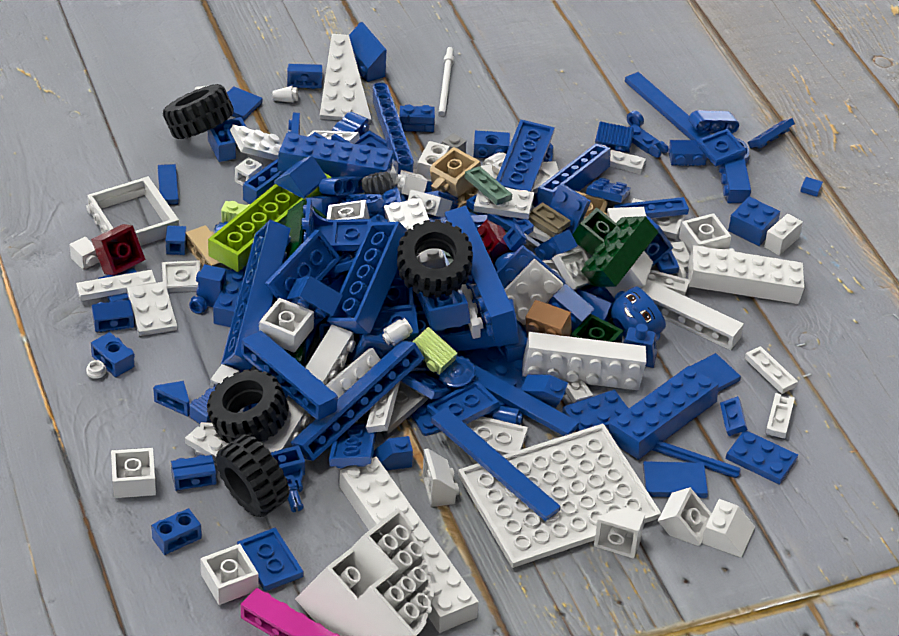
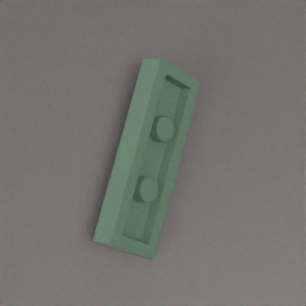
(488, 185)

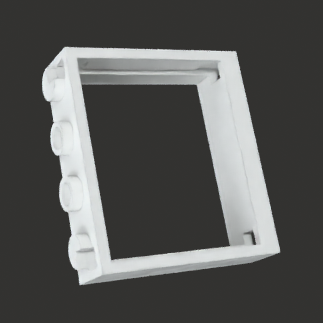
(129, 191)

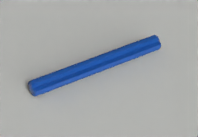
(689, 456)

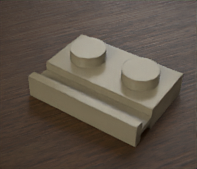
(548, 220)

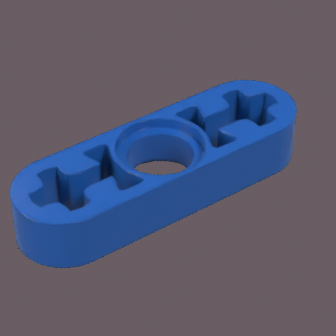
(373, 201)

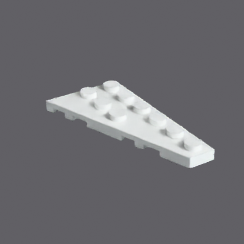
(342, 83)

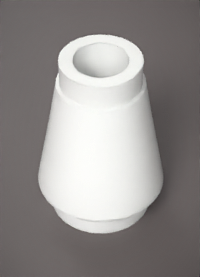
(286, 94)

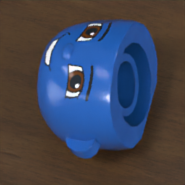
(636, 308)

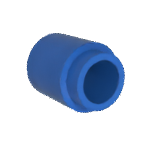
(508, 415)

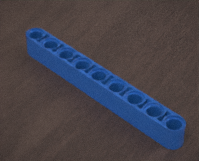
(392, 128)

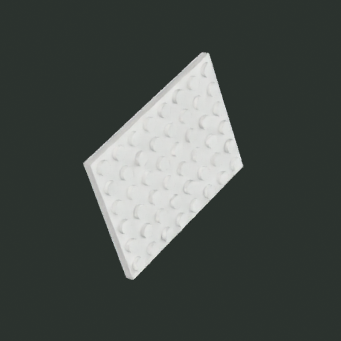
(580, 473)

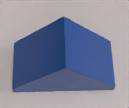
(173, 396)

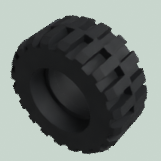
(198, 111)
(438, 236)
(241, 391)
(252, 475)

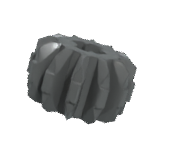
(377, 183)

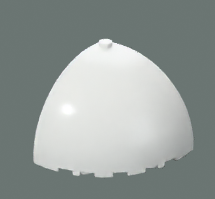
(376, 585)

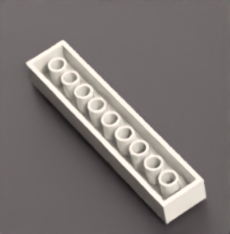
(375, 498)

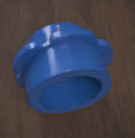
(198, 304)

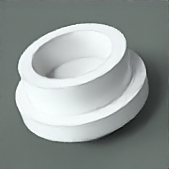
(96, 369)

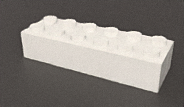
(409, 214)
(745, 274)
(585, 359)

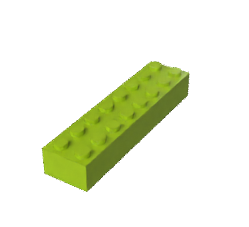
(234, 241)

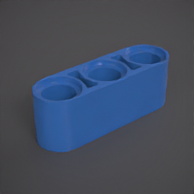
(713, 121)
(341, 186)

